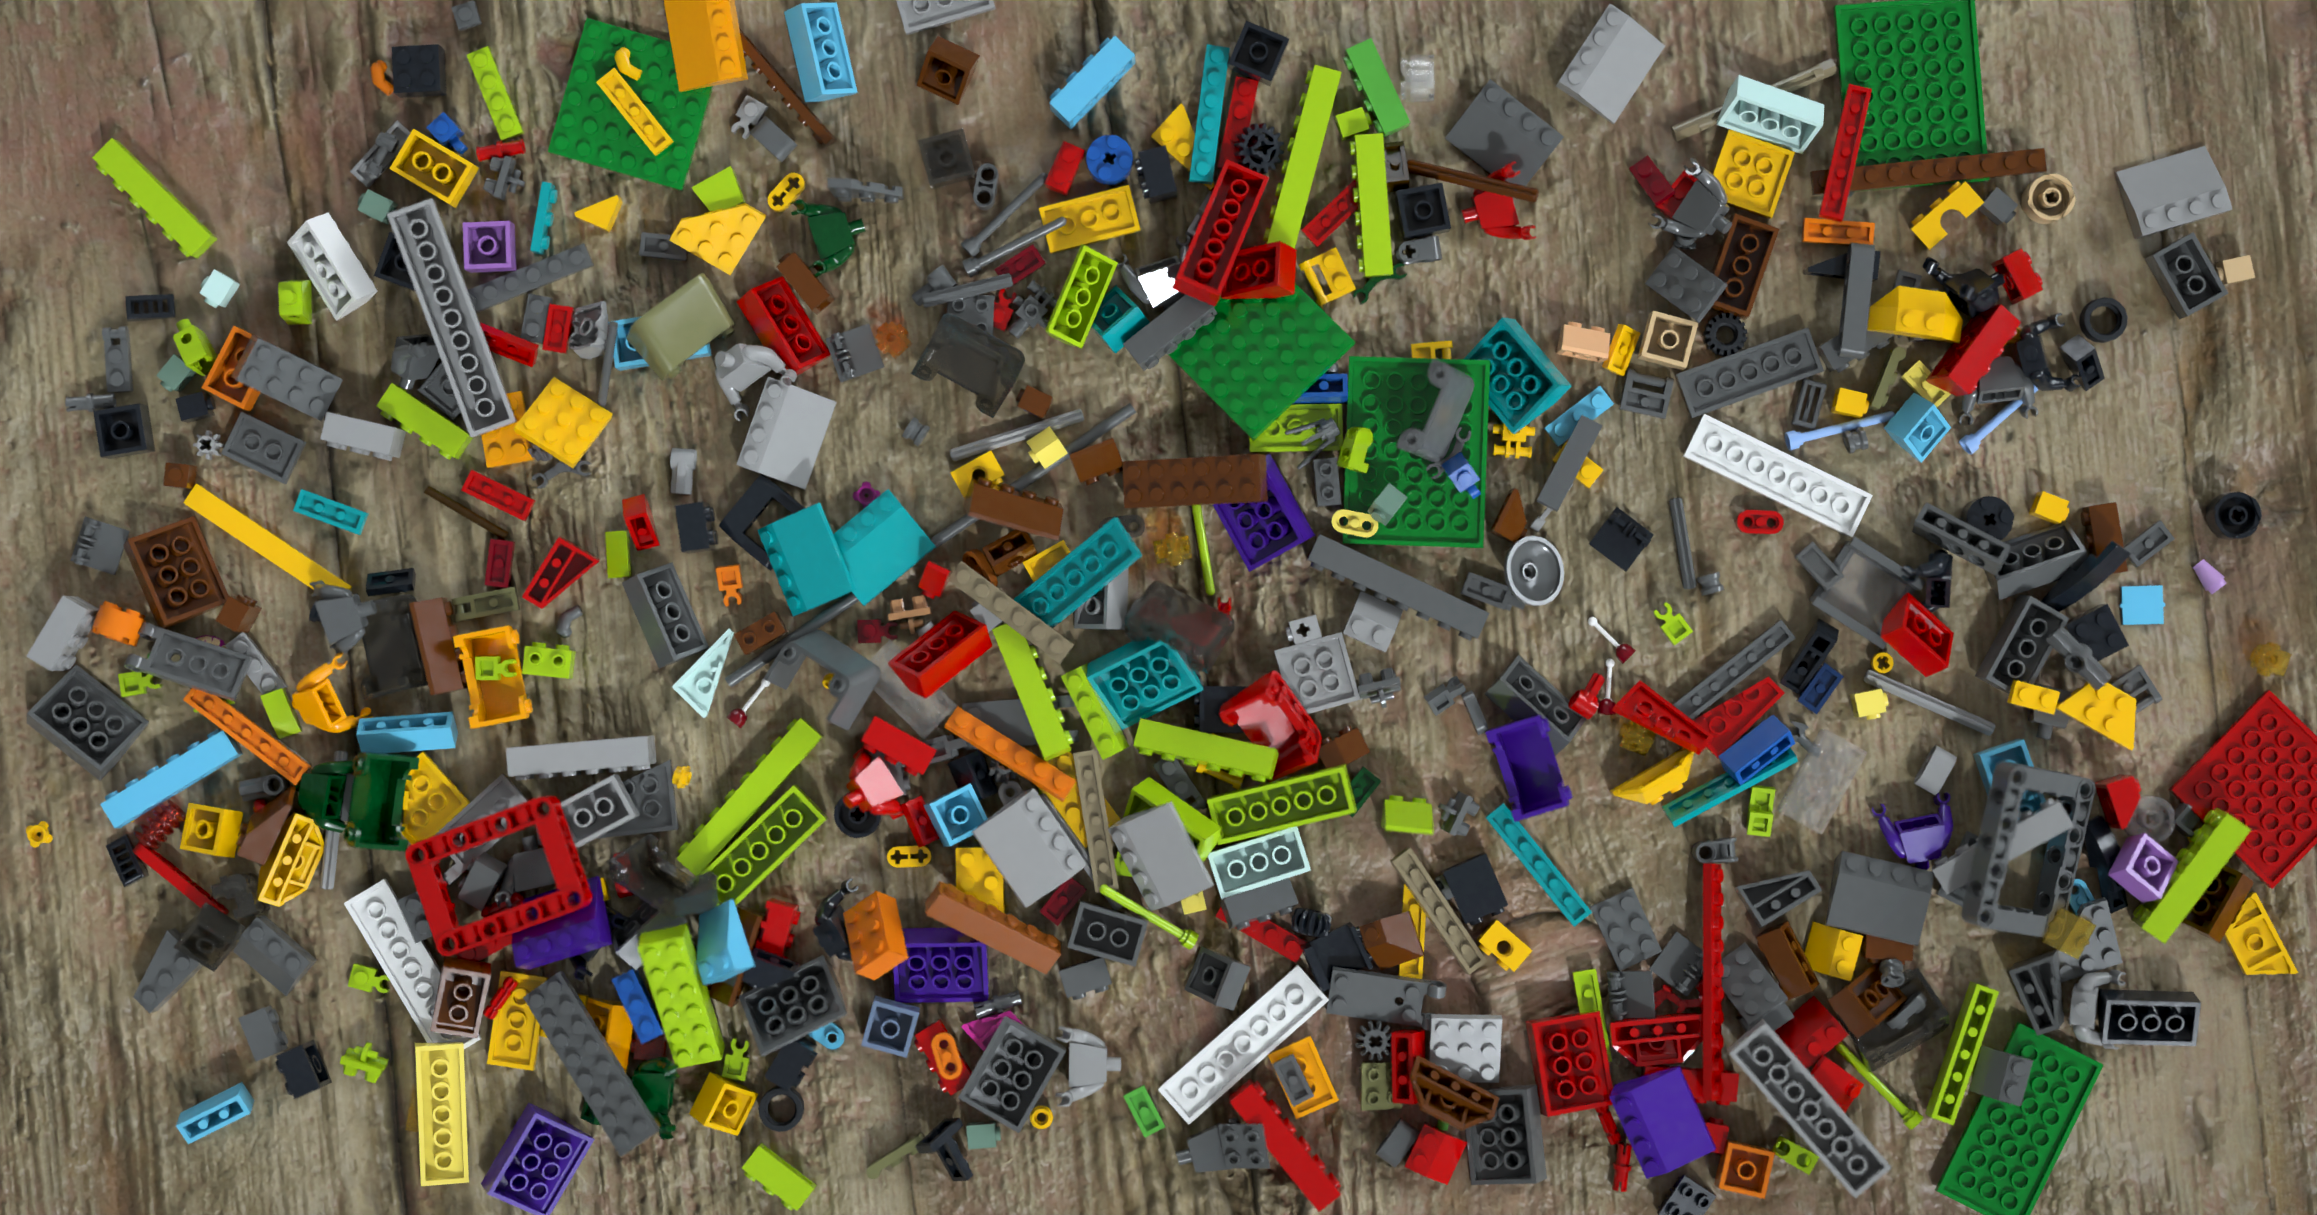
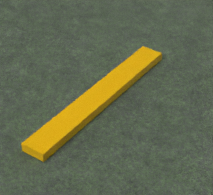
(259, 538)

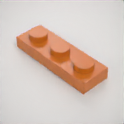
(1837, 233)

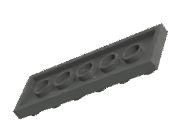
(1749, 372)

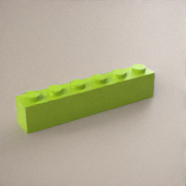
(154, 198)
(1372, 205)
(1033, 692)
(1205, 749)
(1961, 1053)

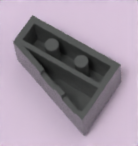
(1776, 896)
(166, 974)
(2040, 990)

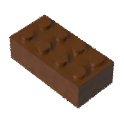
(1742, 264)

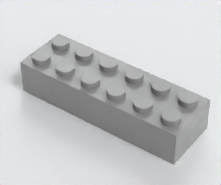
(583, 755)

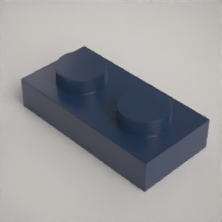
(1819, 688)

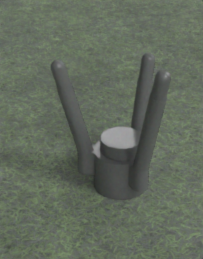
(1326, 430)

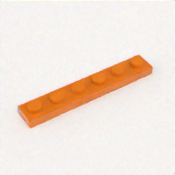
(248, 734)
(1010, 754)

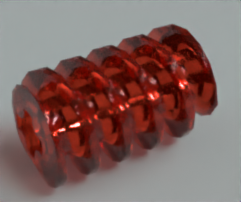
(161, 825)

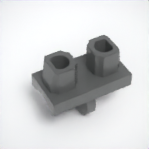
(505, 167)
(1381, 690)
(1455, 812)

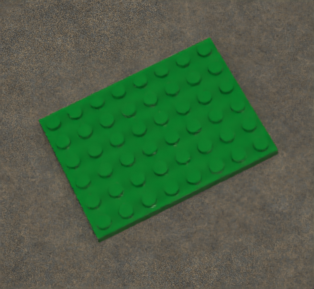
(1921, 75)
(1398, 396)

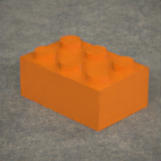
(219, 378)
(875, 935)

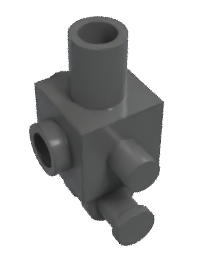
(1031, 311)

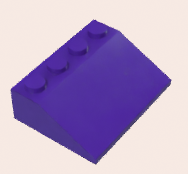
(1266, 528)
(564, 935)
(942, 967)
(1661, 1121)
(536, 1161)

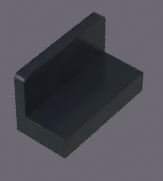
(973, 770)

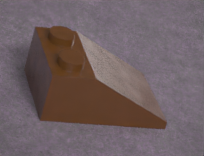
(263, 827)
(460, 997)
(1866, 1001)

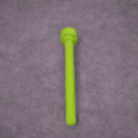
(1203, 550)
(1186, 937)
(1910, 1116)

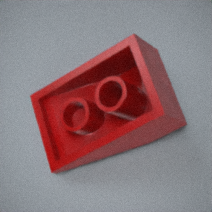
(1262, 272)

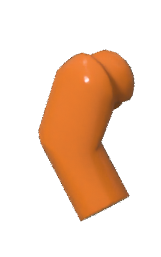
(378, 77)

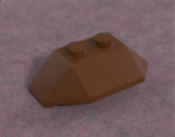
(1450, 1096)

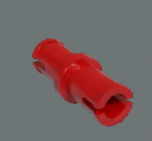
(500, 150)
(1622, 1167)

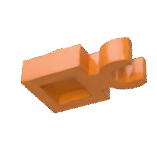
(730, 579)

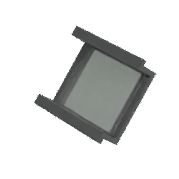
(1866, 592)

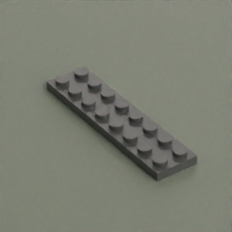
(591, 1063)

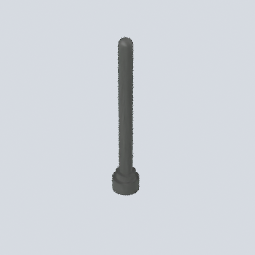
(973, 244)
(974, 265)

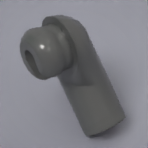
(565, 619)

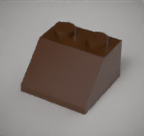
(947, 70)
(1097, 461)

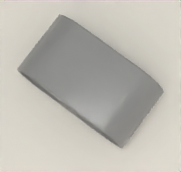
(1935, 770)

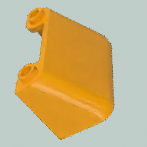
(494, 700)

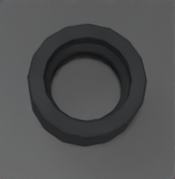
(2118, 309)
(781, 1126)

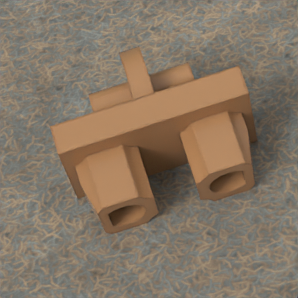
(920, 609)

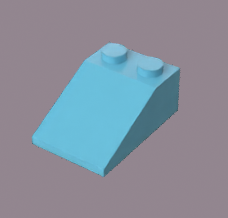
(722, 944)

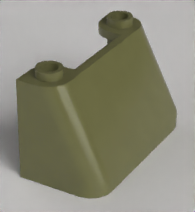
(680, 327)

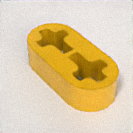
(790, 196)
(909, 862)

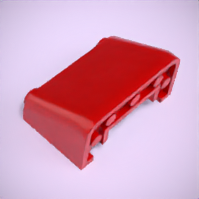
(1276, 720)

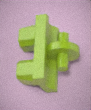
(364, 1060)

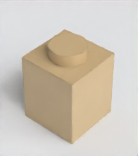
(2235, 270)

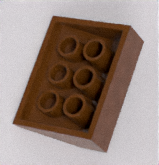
(176, 572)

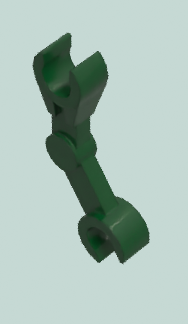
(1374, 280)

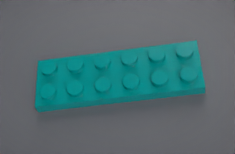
(1080, 574)

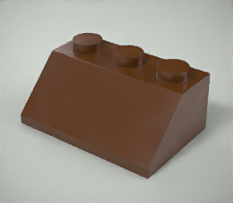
(2219, 904)

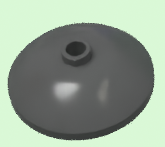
(1542, 568)

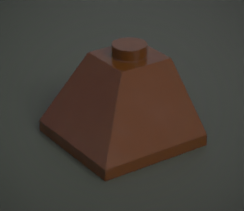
(1510, 519)
(1392, 940)

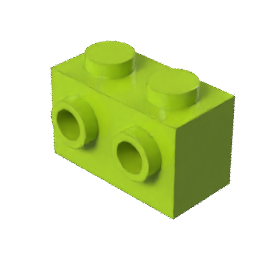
(549, 661)

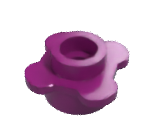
(860, 494)

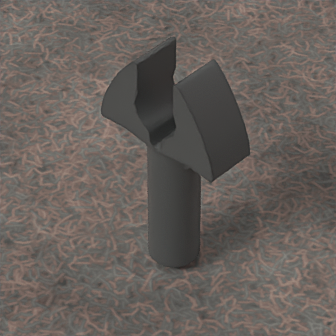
(1802, 739)

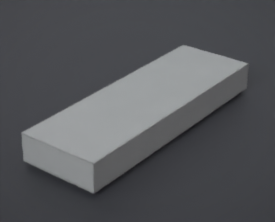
(401, 134)

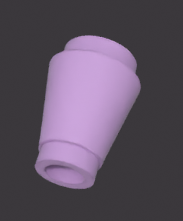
(2209, 576)

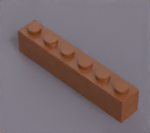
(993, 927)

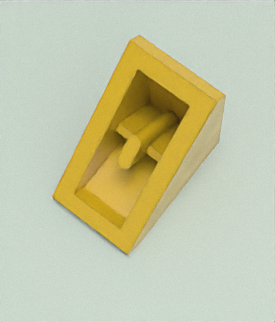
(602, 213)

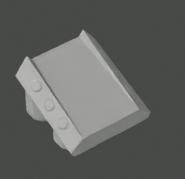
(590, 330)

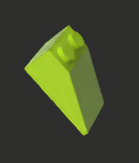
(1407, 815)

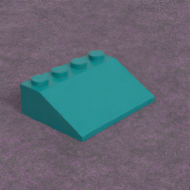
(1521, 375)
(881, 545)
(806, 559)
(1142, 680)

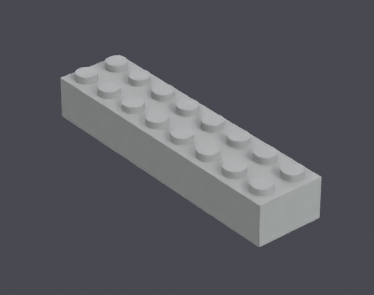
(1808, 1108)

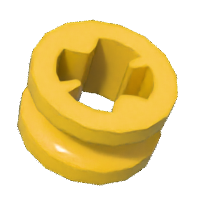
(1874, 664)

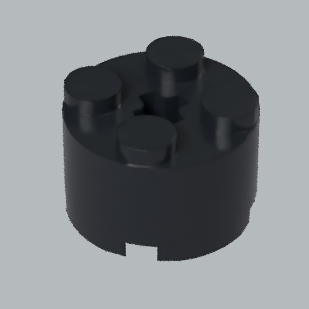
(1996, 509)
(2246, 520)
(851, 825)

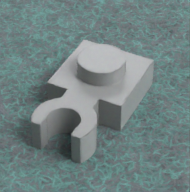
(750, 113)

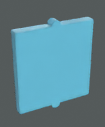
(2142, 605)

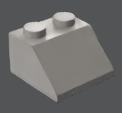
(1372, 622)

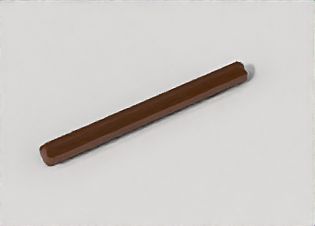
(1472, 180)

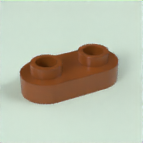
(976, 560)

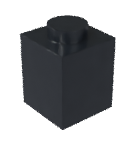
(195, 406)

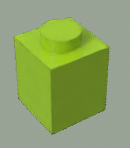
(1353, 123)

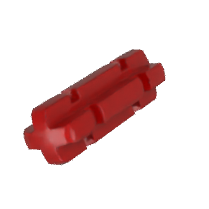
(516, 900)
(500, 997)
(1608, 1125)

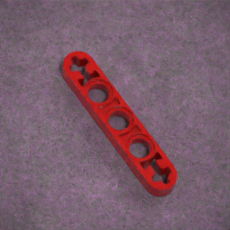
(177, 877)

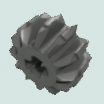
(1375, 1031)

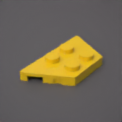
(2104, 711)
(2257, 941)

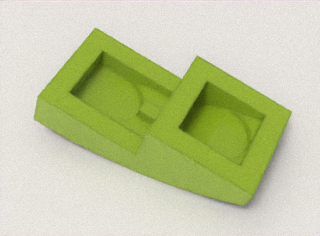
(280, 713)
(1760, 810)

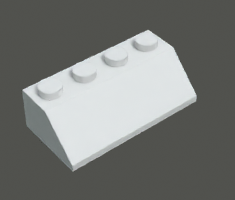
(332, 265)

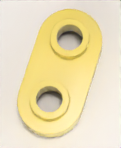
(1355, 522)

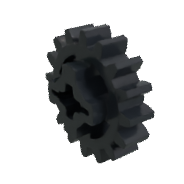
(1266, 157)

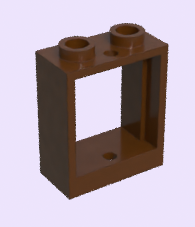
(804, 282)

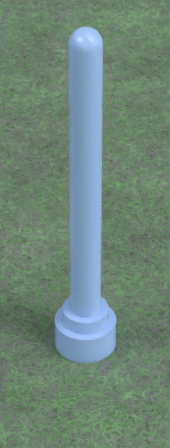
(1795, 439)
(1971, 442)

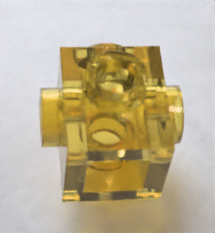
(1172, 549)
(2269, 660)
(1636, 737)

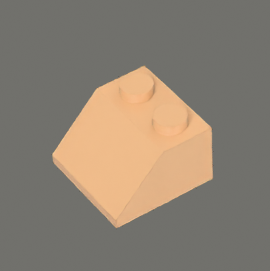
(1584, 343)

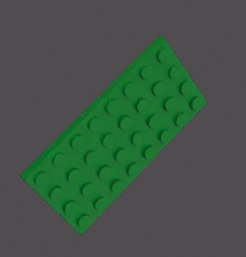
(2013, 1147)

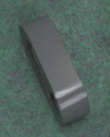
(1474, 712)

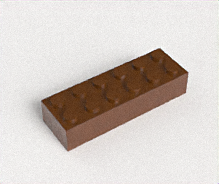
(1195, 481)

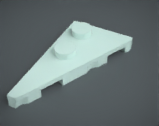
(701, 680)

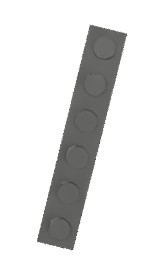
(530, 277)
(1735, 670)

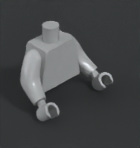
(744, 366)
(2085, 1005)
(1086, 1064)

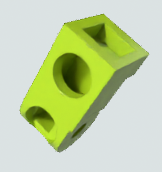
(1355, 449)
(1795, 1154)

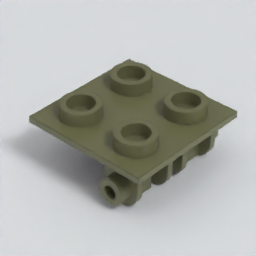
(1376, 1086)

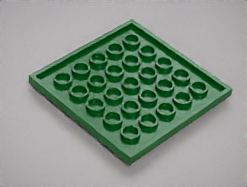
(596, 131)
(1261, 355)

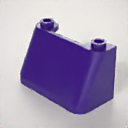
(1529, 767)

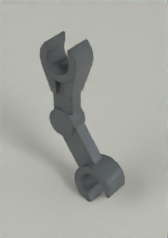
(1457, 448)
(560, 468)

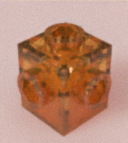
(897, 346)

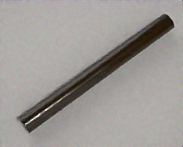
(465, 512)

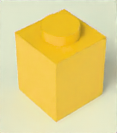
(1849, 403)
(2049, 507)

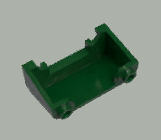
(378, 801)

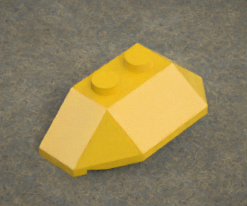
(1916, 314)
(1657, 779)
(290, 861)

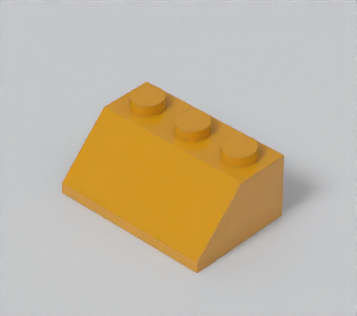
(614, 1025)

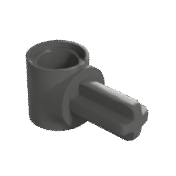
(937, 280)

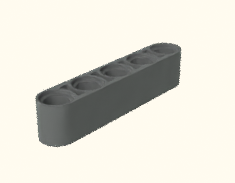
(1856, 300)

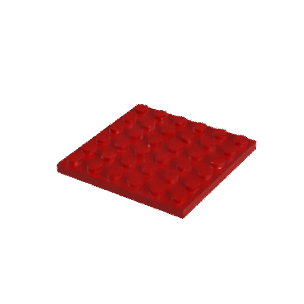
(2264, 779)

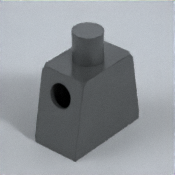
(2048, 721)
(1204, 1151)

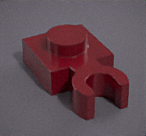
(872, 631)

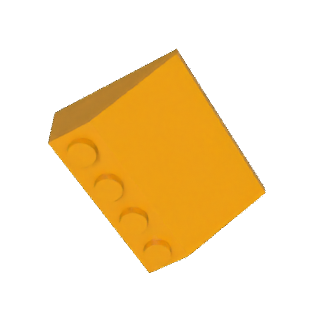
(705, 43)

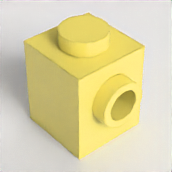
(1046, 448)
(1869, 703)

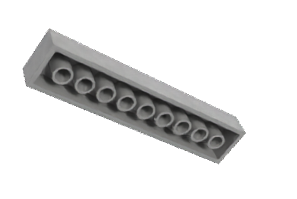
(452, 318)

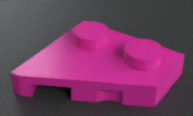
(984, 1029)

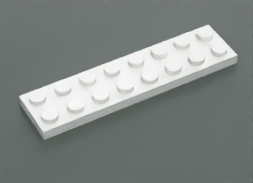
(1777, 475)
(404, 962)
(1243, 1044)

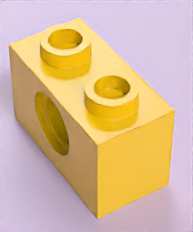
(986, 463)
(1517, 949)

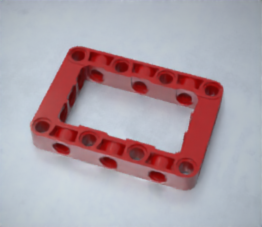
(560, 854)

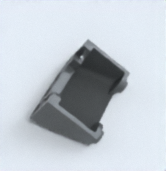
(1445, 417)

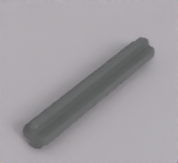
(967, 290)
(1682, 543)

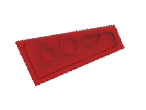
(1738, 714)

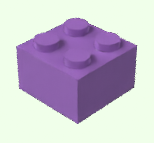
(489, 246)
(2143, 867)

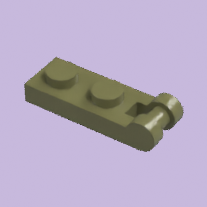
(1886, 377)
(487, 604)
(894, 1157)

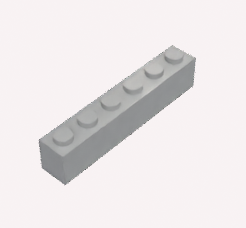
(2031, 831)

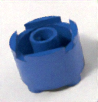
(1114, 147)

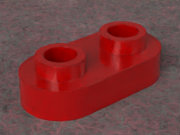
(1759, 522)

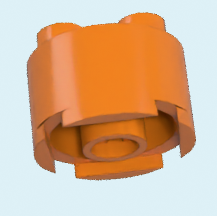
(117, 624)

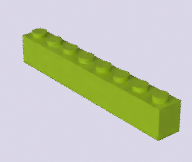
(1304, 155)
(749, 797)

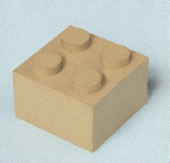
(1667, 340)

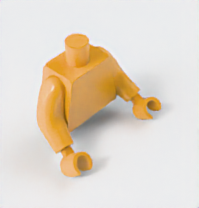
(319, 703)

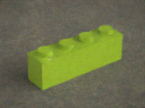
(425, 421)
(1094, 713)

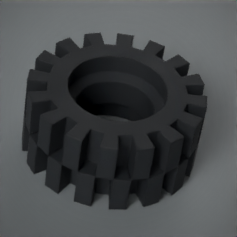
(1724, 320)

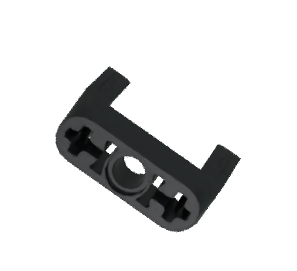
(749, 509)

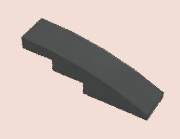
(1569, 463)

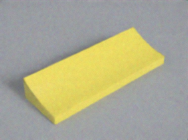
(441, 1113)

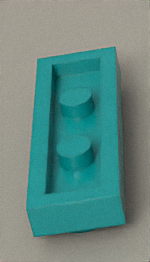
(544, 218)
(330, 512)

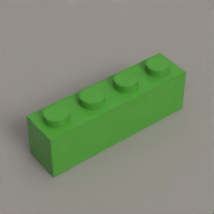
(1376, 87)

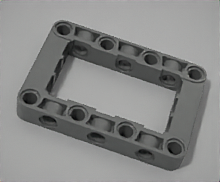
(1994, 843)

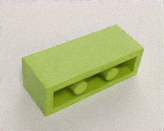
(778, 1177)

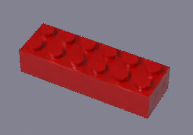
(1220, 233)
(1285, 1146)

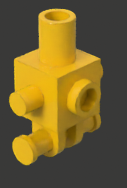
(1508, 437)

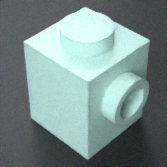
(218, 289)

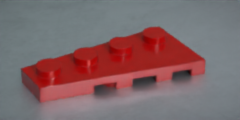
(1658, 715)

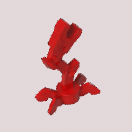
(1666, 993)

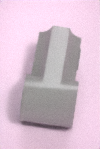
(682, 464)

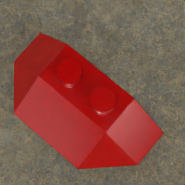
(1658, 1039)

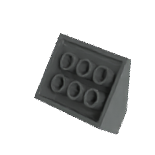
(1501, 131)
(86, 722)
(1879, 898)
(794, 1005)
(1012, 1073)
(1511, 1143)

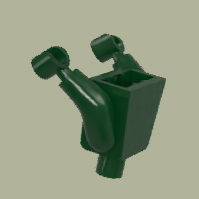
(831, 234)
(323, 792)
(655, 1085)

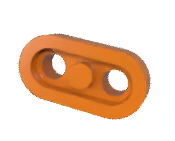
(947, 1055)

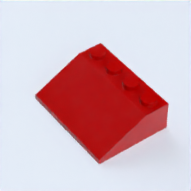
(1570, 1063)

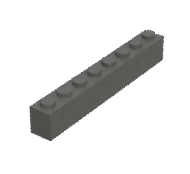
(1397, 586)

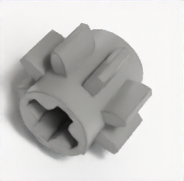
(215, 444)

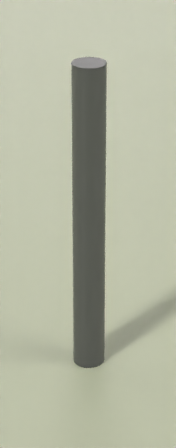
(607, 363)

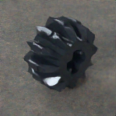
(1311, 922)

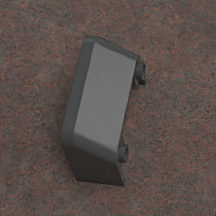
(852, 678)

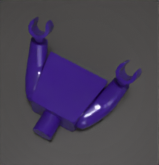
(1919, 837)

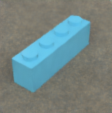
(407, 733)

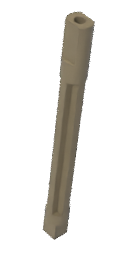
(1709, 118)

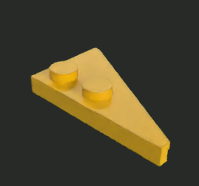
(1178, 137)

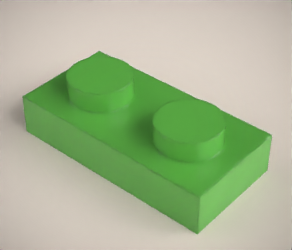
(1144, 1111)

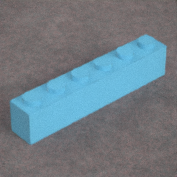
(170, 779)

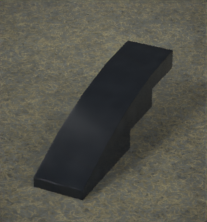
(2089, 575)

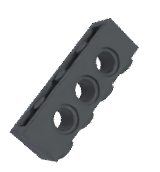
(1961, 539)

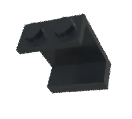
(1209, 704)
(1475, 889)
(1338, 949)

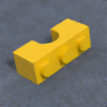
(1928, 227)

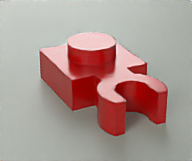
(1002, 313)

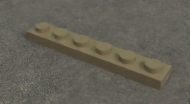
(1010, 612)
(1095, 819)
(1438, 910)

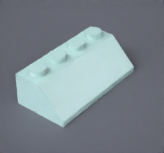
(1771, 114)

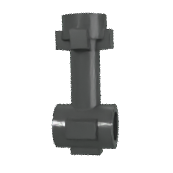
(387, 143)

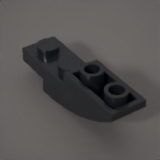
(2102, 853)

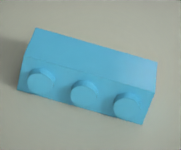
(215, 1113)

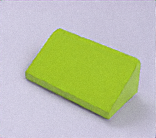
(618, 554)

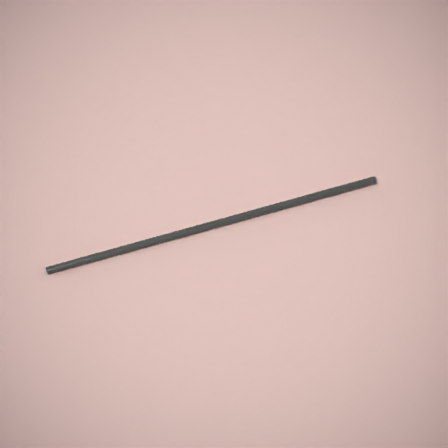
(939, 539)

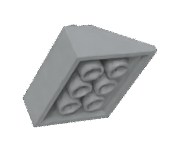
(1610, 64)
(2172, 192)
(786, 433)
(1029, 847)
(1160, 856)

